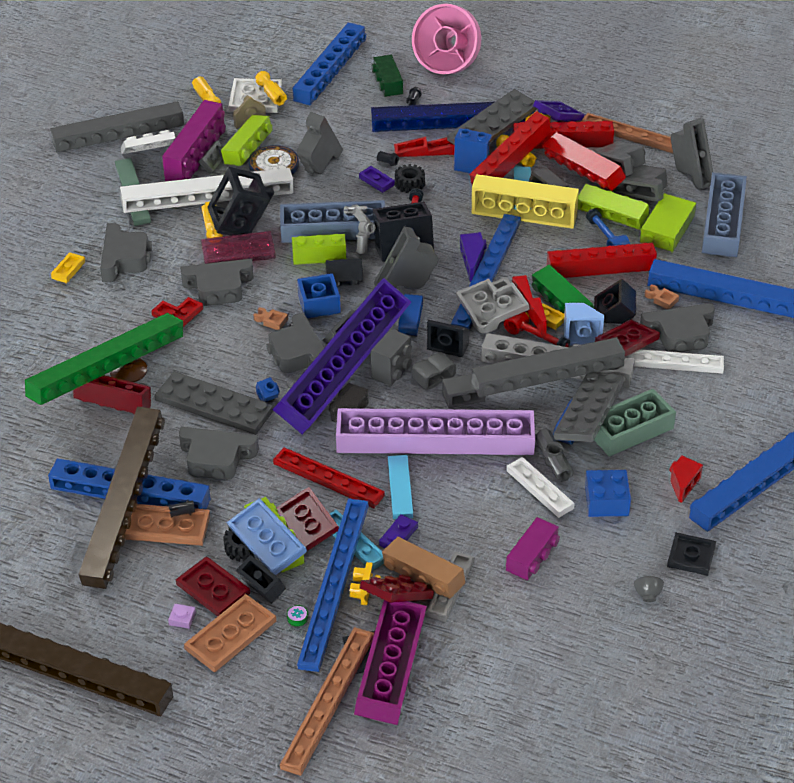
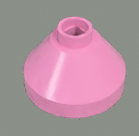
(433, 39)

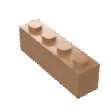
(423, 567)

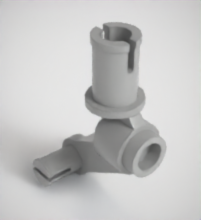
(365, 227)

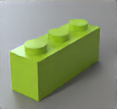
(318, 248)

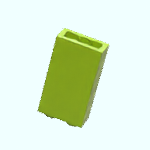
(668, 222)

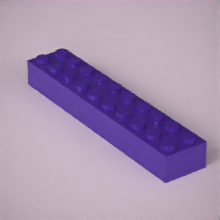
(341, 356)

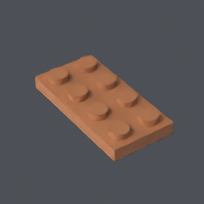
(156, 525)
(230, 633)

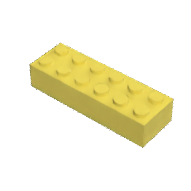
(548, 203)

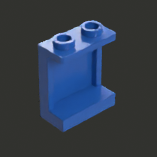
(470, 149)

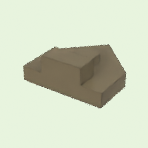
(246, 110)

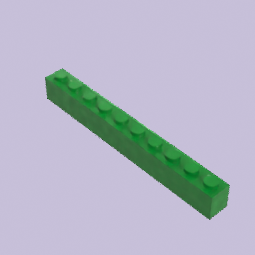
(103, 359)

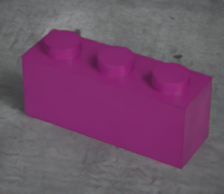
(532, 548)

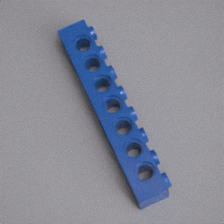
(329, 63)
(95, 482)

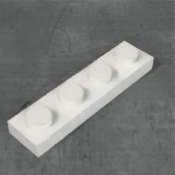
(540, 487)

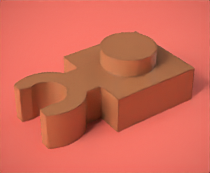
(662, 297)
(272, 319)

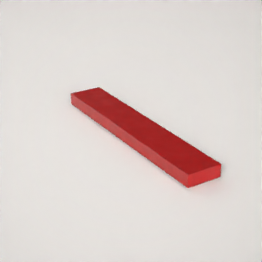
(328, 477)

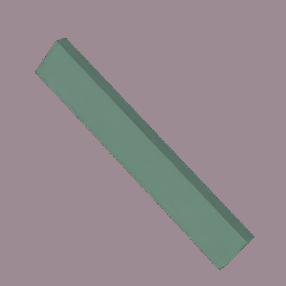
(127, 178)

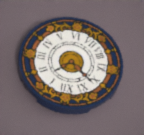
(272, 158)

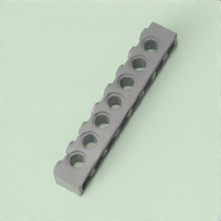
(504, 348)

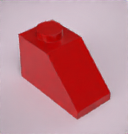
(684, 476)

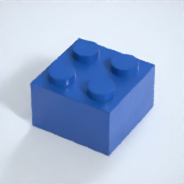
(319, 295)
(607, 493)

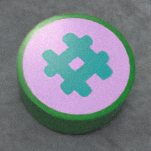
(297, 615)

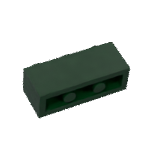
(387, 75)

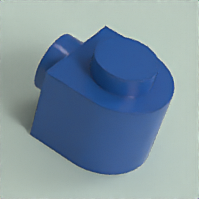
(267, 390)

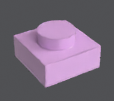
(182, 616)

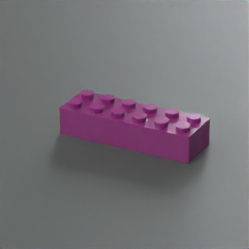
(193, 141)
(390, 661)

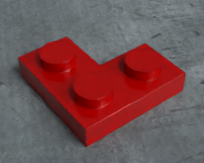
(185, 311)

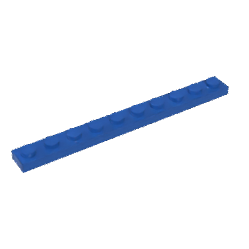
(491, 261)
(333, 586)

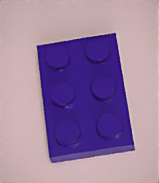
(558, 110)

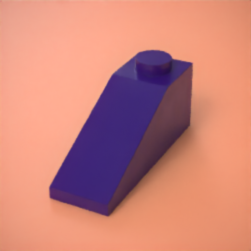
(472, 251)

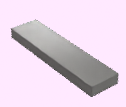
(441, 606)

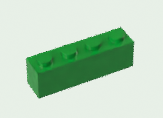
(557, 289)

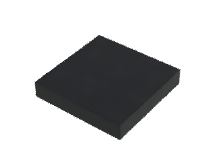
(691, 554)

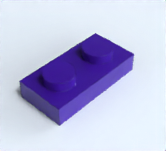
(376, 179)
(402, 527)

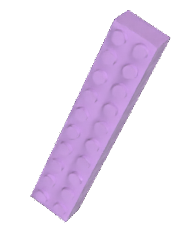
(435, 431)

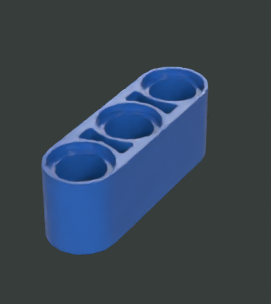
(410, 318)

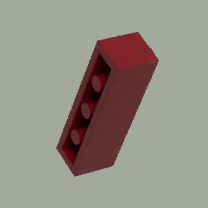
(115, 394)

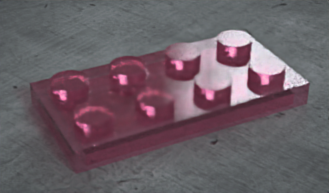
(239, 247)

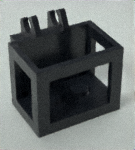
(245, 205)
(391, 221)

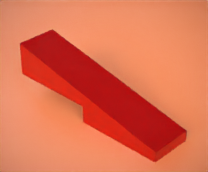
(422, 147)
(536, 309)

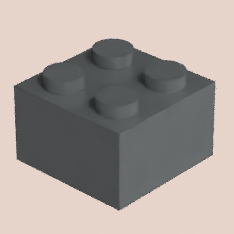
(391, 357)

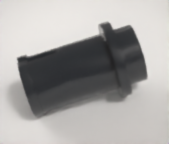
(414, 94)
(391, 159)
(182, 508)

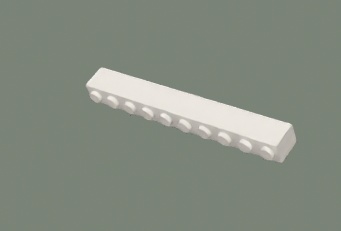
(196, 190)

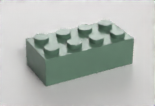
(635, 422)

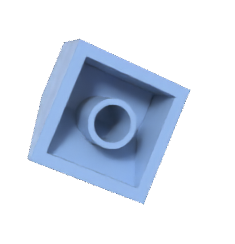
(582, 323)

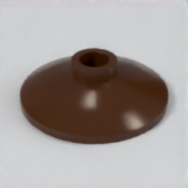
(132, 371)

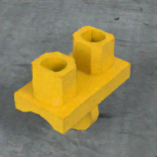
(358, 575)

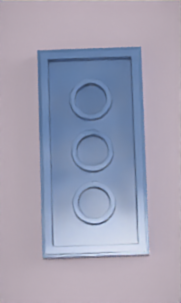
(266, 537)

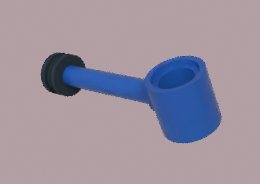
(594, 217)

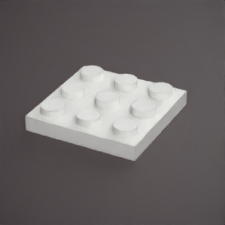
(249, 87)
(147, 142)

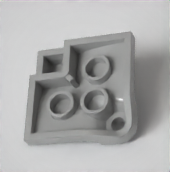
(492, 303)

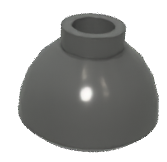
(649, 587)

